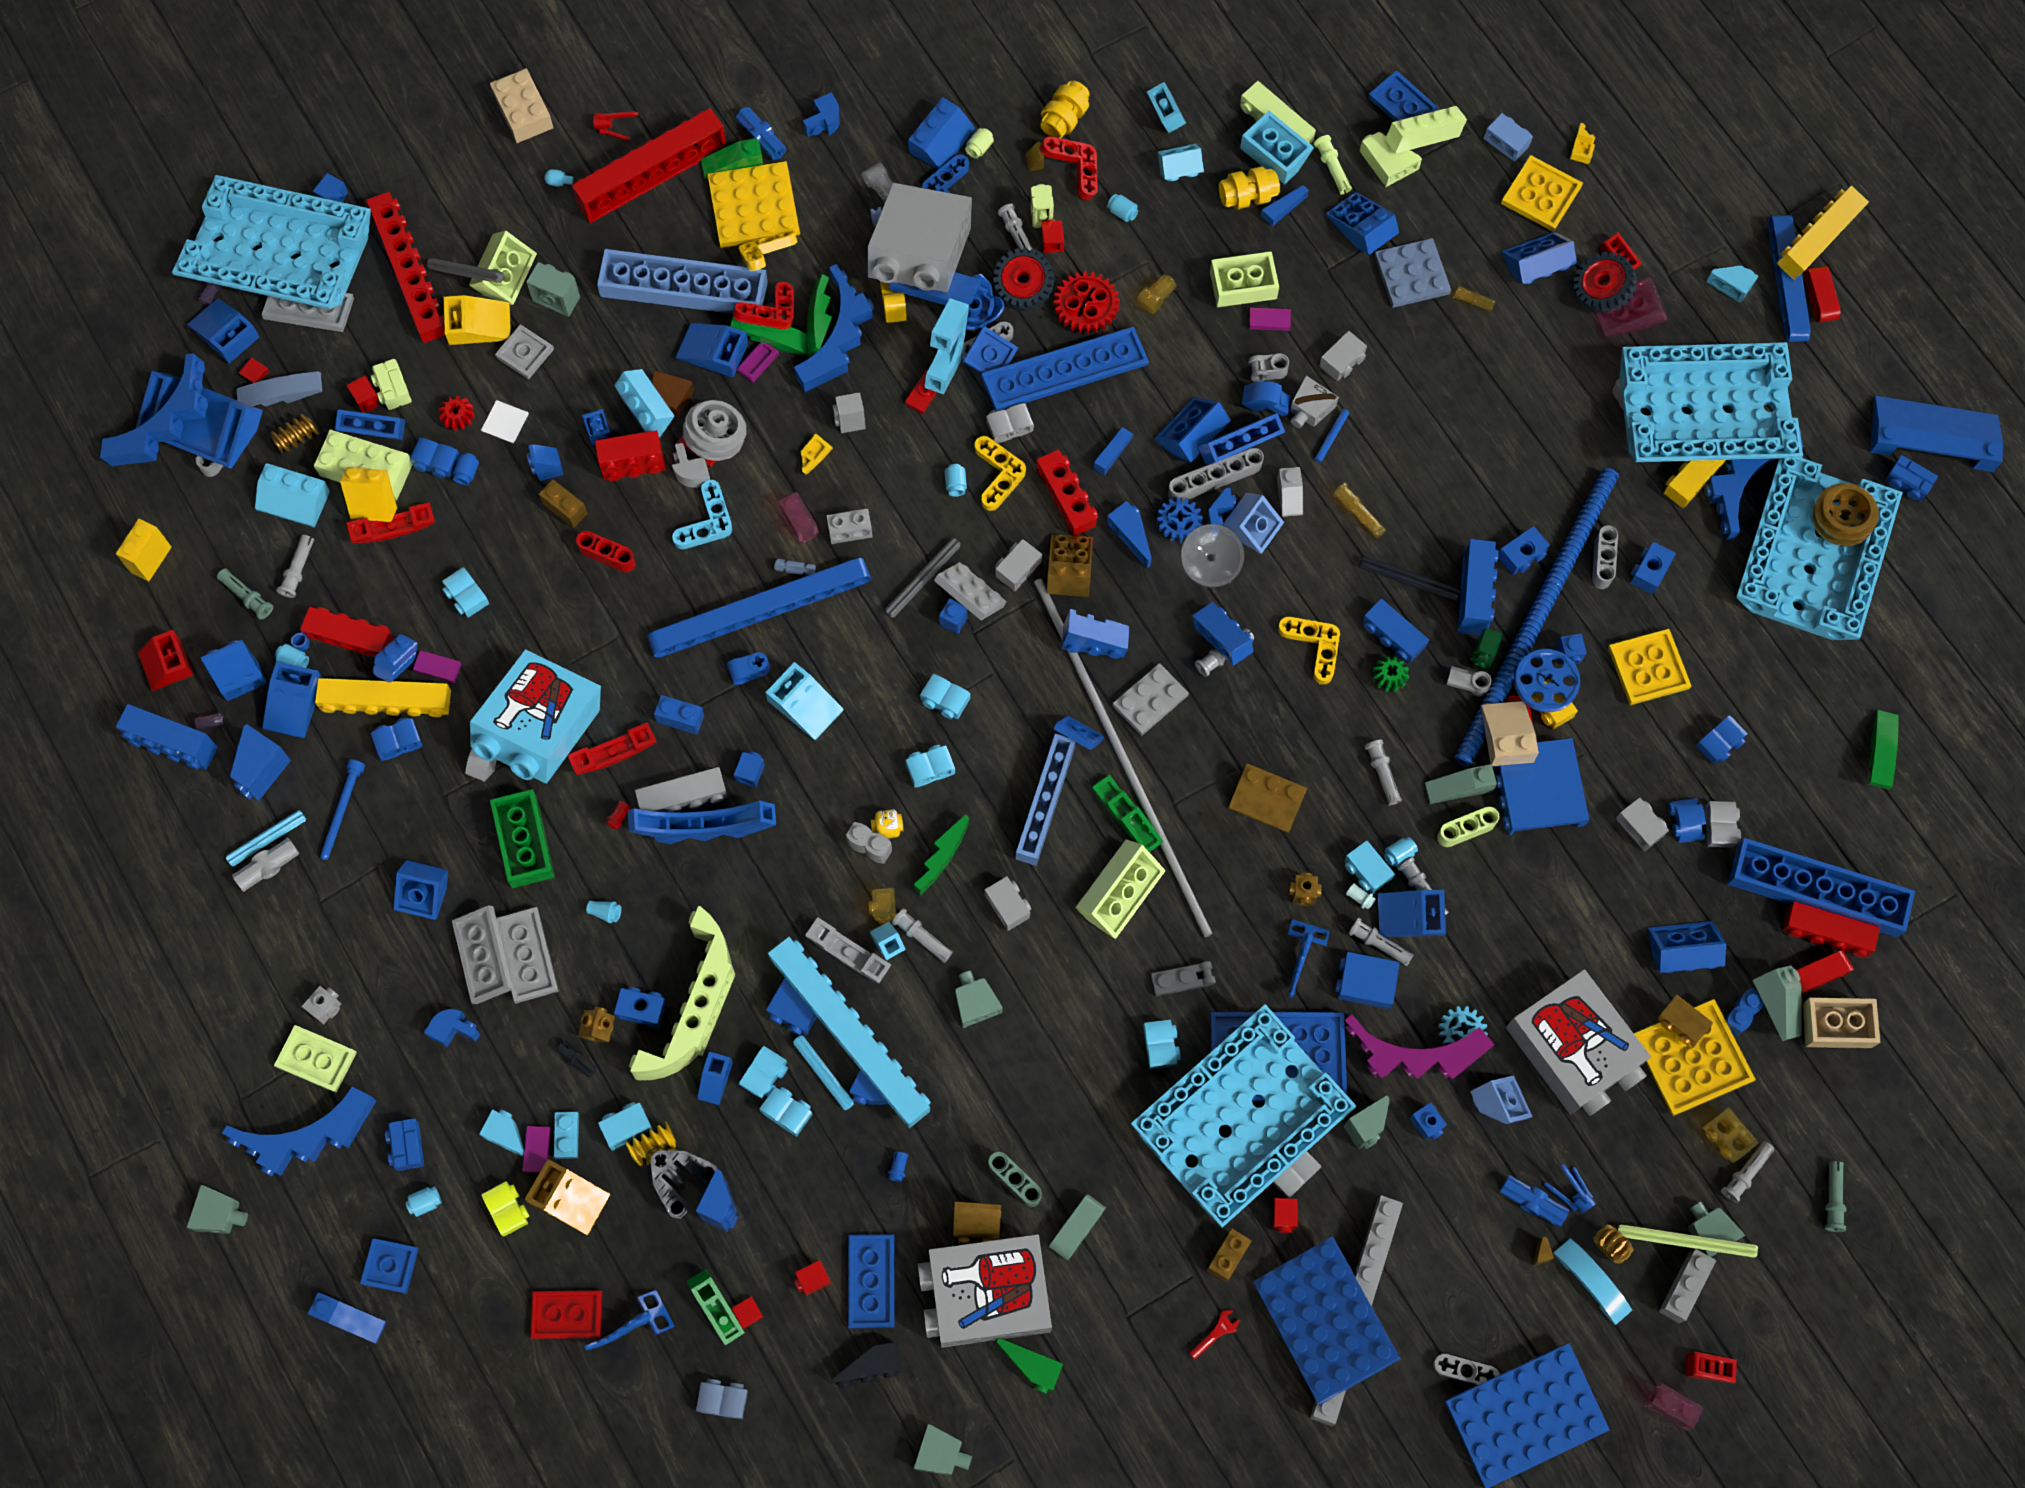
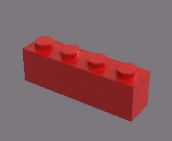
(345, 632)
(1831, 929)

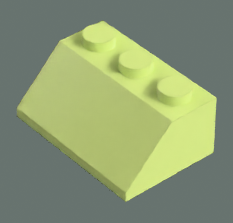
(511, 258)

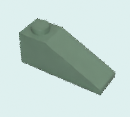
(1461, 784)

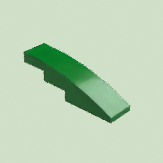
(817, 319)
(786, 340)
(1883, 749)
(1126, 814)
(946, 848)

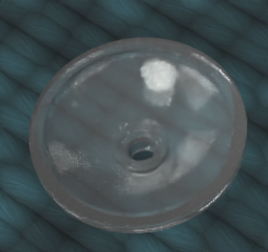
(1214, 541)

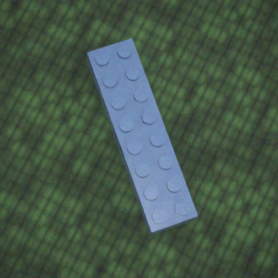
(679, 282)

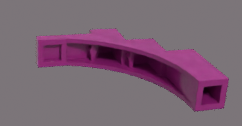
(1452, 1057)

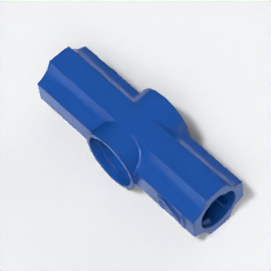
(762, 131)
(1534, 1201)

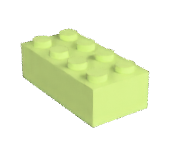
(348, 451)

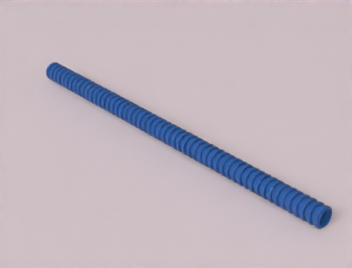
(1539, 610)

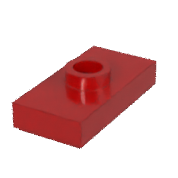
(920, 396)

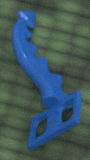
(1305, 944)
(647, 1316)

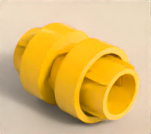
(1068, 105)
(1257, 186)

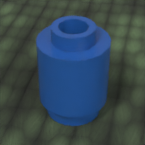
(465, 468)

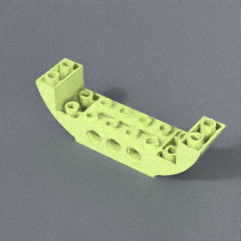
(688, 1041)

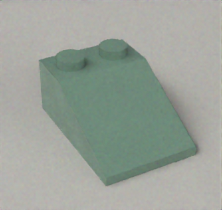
(1783, 1000)

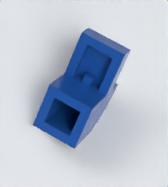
(826, 118)
(1266, 395)
(447, 1023)

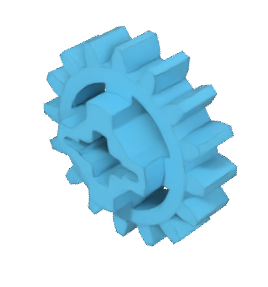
(1460, 1021)

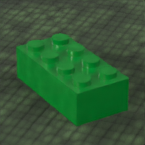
(522, 838)

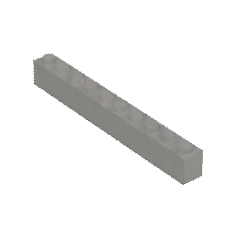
(1368, 1276)

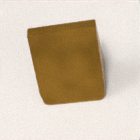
(1035, 158)
(1543, 1252)

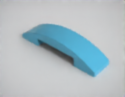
(1594, 1280)

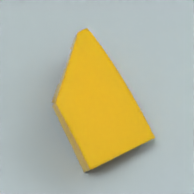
(1583, 146)
(814, 453)

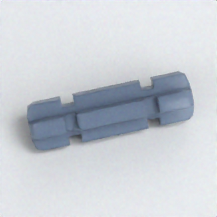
(795, 567)

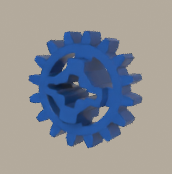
(1170, 522)

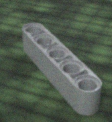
(1222, 468)

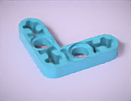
(711, 525)

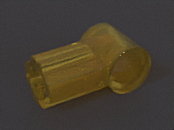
(1153, 297)

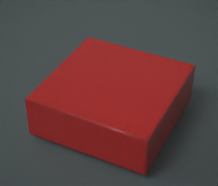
(253, 371)
(747, 1312)

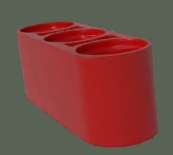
(1822, 294)
(599, 544)
(1824, 971)

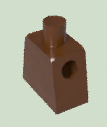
(674, 391)

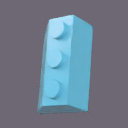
(1276, 146)
(644, 401)
(291, 495)

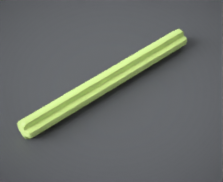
(1688, 1241)

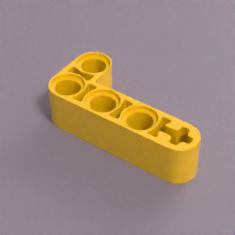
(893, 304)

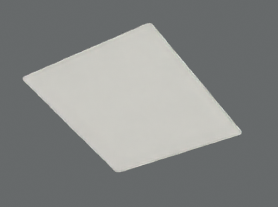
(505, 421)

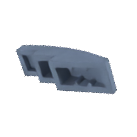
(279, 389)

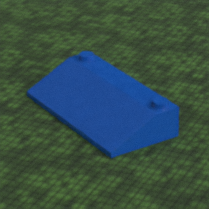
(1936, 431)
(216, 437)

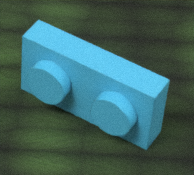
(566, 1135)

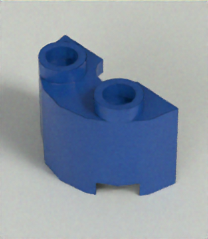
(1688, 819)

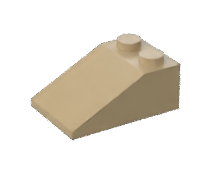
(1509, 733)

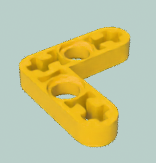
(753, 251)
(1005, 475)
(1323, 642)

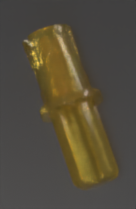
(1474, 298)

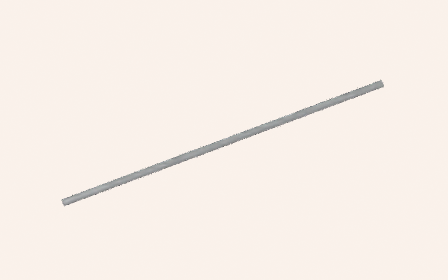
(1126, 765)

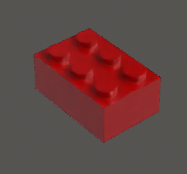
(630, 455)

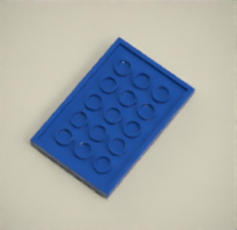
(1316, 1033)
(1326, 1320)
(1526, 1415)

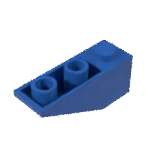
(596, 425)

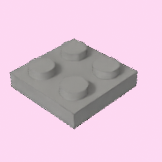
(524, 351)

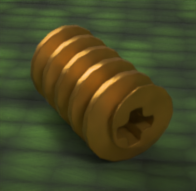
(294, 433)

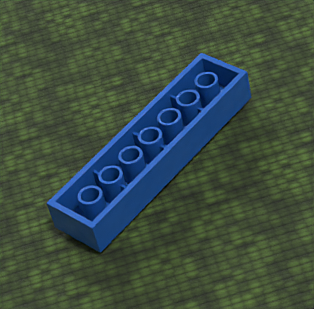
(1820, 885)

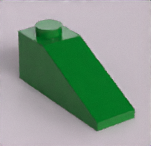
(736, 156)
(715, 1307)
(1035, 1367)

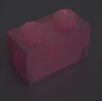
(798, 518)
(1674, 1407)

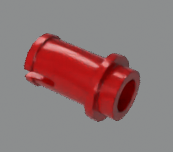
(617, 816)

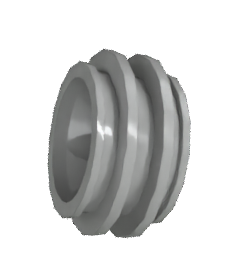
(712, 439)

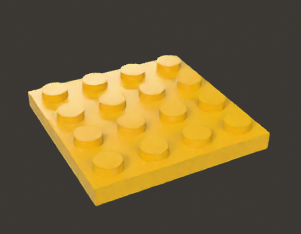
(753, 203)
(1697, 1073)

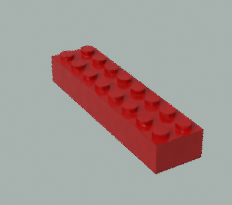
(649, 165)

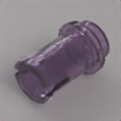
(209, 293)
(208, 721)

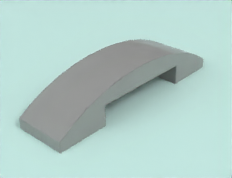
(847, 951)

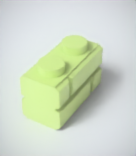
(1041, 204)
(391, 384)

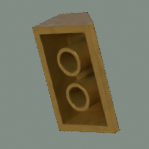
(1267, 798)

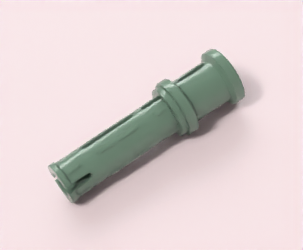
(250, 598)
(1835, 1207)

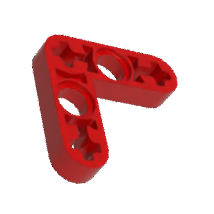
(1077, 157)
(743, 310)

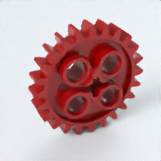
(1102, 309)

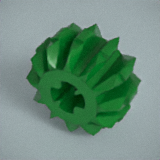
(1388, 666)

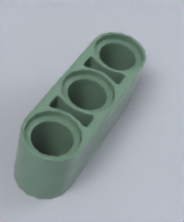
(1009, 1169)
(1077, 1227)

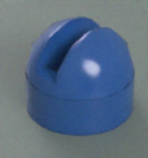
(300, 641)

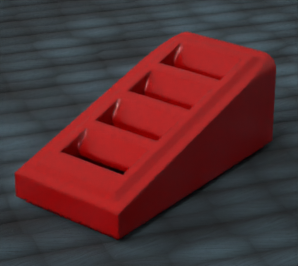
(1620, 244)
(1696, 1367)

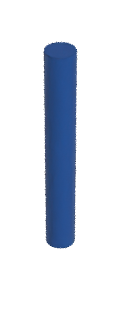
(1331, 436)

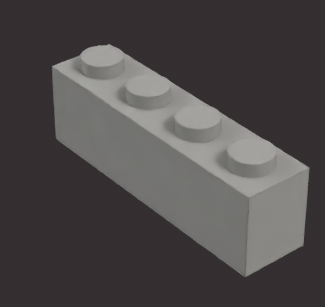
(683, 792)

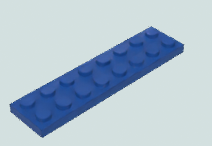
(1064, 369)

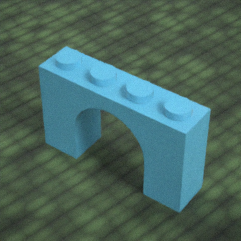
(949, 340)

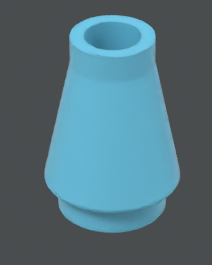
(606, 911)

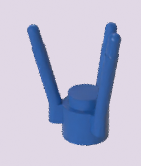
(1582, 1200)

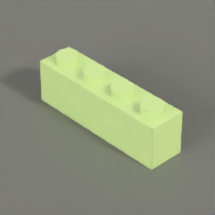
(1260, 100)
(1425, 129)

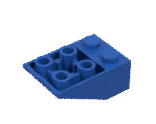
(1364, 222)
(224, 330)
(713, 347)
(234, 669)
(290, 699)
(1412, 913)

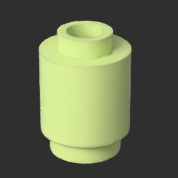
(979, 143)

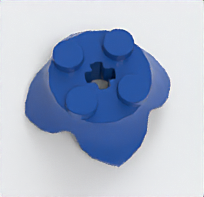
(988, 306)

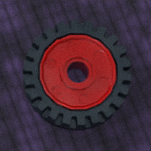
(1020, 264)
(1602, 269)

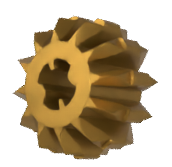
(1613, 1244)

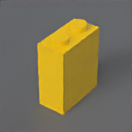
(368, 494)
(143, 550)

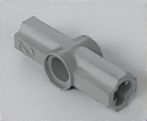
(265, 864)

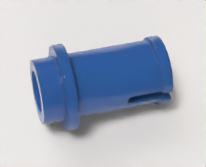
(898, 1167)

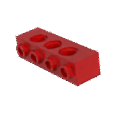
(1077, 521)

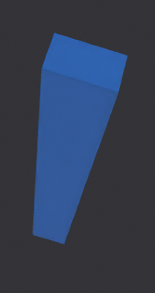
(1283, 206)
(1112, 451)

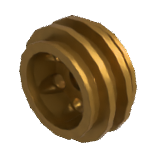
(1838, 530)

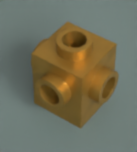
(1305, 896)
(596, 1025)

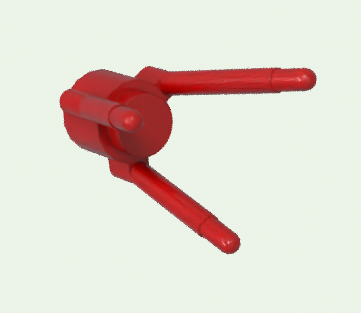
(604, 121)

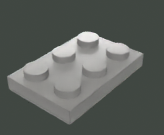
(970, 591)
(1150, 699)

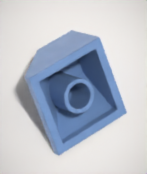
(1501, 1100)

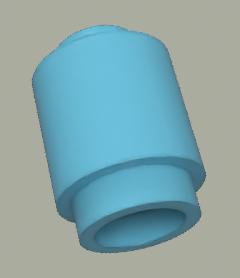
(1122, 207)
(955, 480)
(291, 656)
(1400, 851)
(423, 1201)

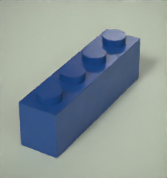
(1241, 439)

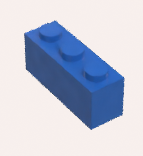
(370, 424)
(1395, 631)
(1223, 633)

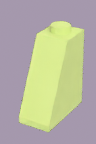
(1384, 161)

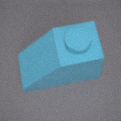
(1733, 281)
(503, 1132)

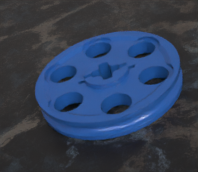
(1538, 676)

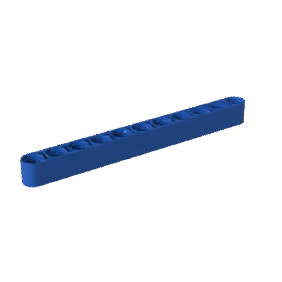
(758, 607)

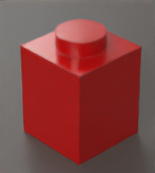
(1052, 236)
(364, 394)
(1284, 1214)
(812, 1278)

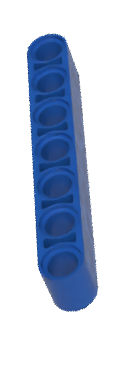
(1790, 291)

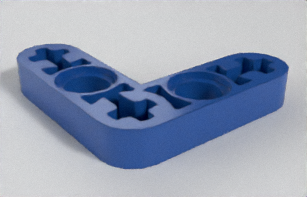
(948, 168)

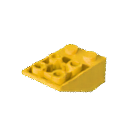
(476, 320)

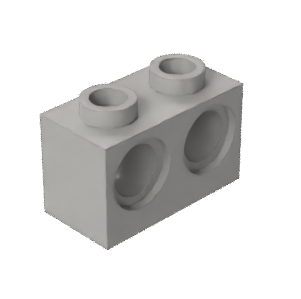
(849, 526)

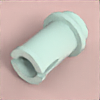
(1361, 896)

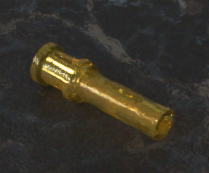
(1353, 504)

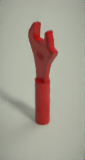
(1223, 1327)

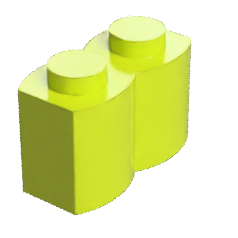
(505, 1208)

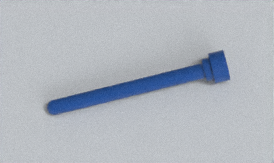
(354, 770)

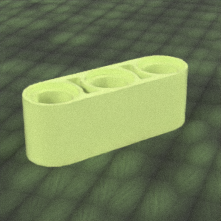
(1475, 820)

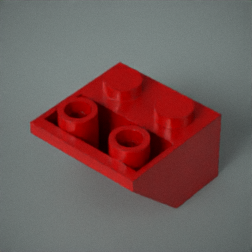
(165, 660)

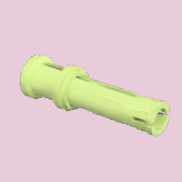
(1329, 156)

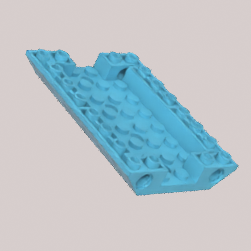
(283, 226)
(1705, 382)
(1843, 577)
(1261, 1139)

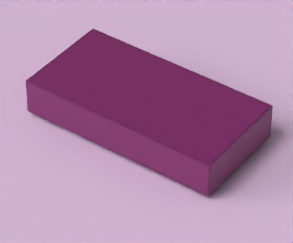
(1270, 319)
(757, 361)
(437, 666)
(536, 1148)

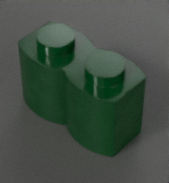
(1485, 649)

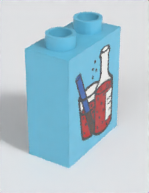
(534, 717)

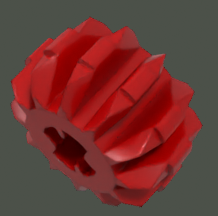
(453, 420)

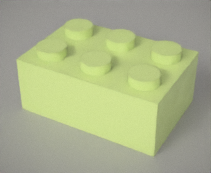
(1244, 279)

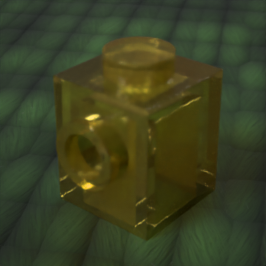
(883, 905)

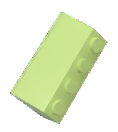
(1120, 888)

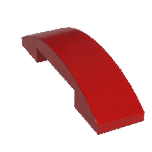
(401, 524)
(613, 751)

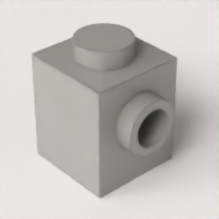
(322, 1004)

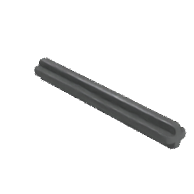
(465, 270)
(922, 578)

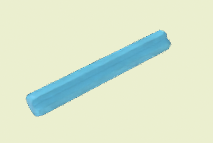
(265, 838)
(823, 1072)

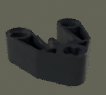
(664, 1192)

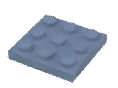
(1412, 273)

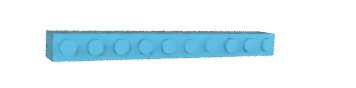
(849, 1032)

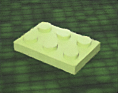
(315, 1058)

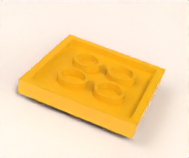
(1541, 193)
(1649, 667)

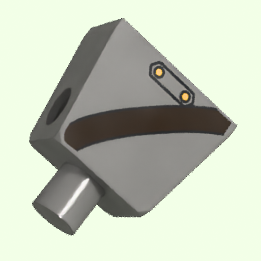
(1312, 403)

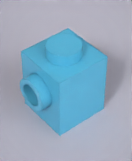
(887, 940)

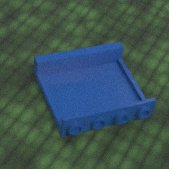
(1543, 791)

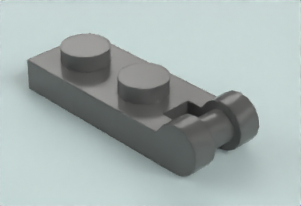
(1182, 979)

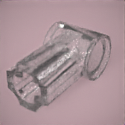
(878, 179)

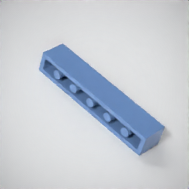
(1045, 800)

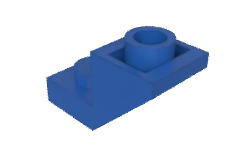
(1221, 507)

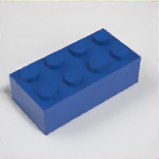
(1477, 586)
(166, 737)

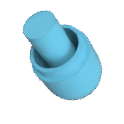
(557, 178)

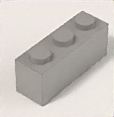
(1687, 1286)

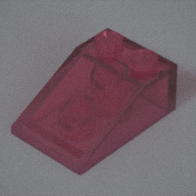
(1639, 314)

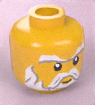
(887, 823)

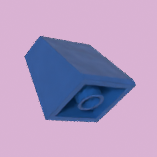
(257, 763)

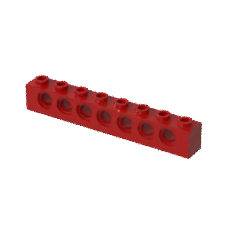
(381, 207)

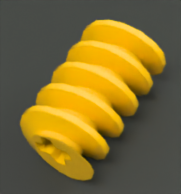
(661, 1140)

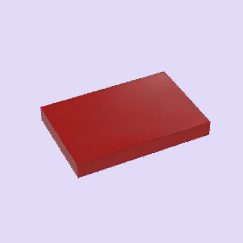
(566, 1314)

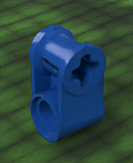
(746, 668)

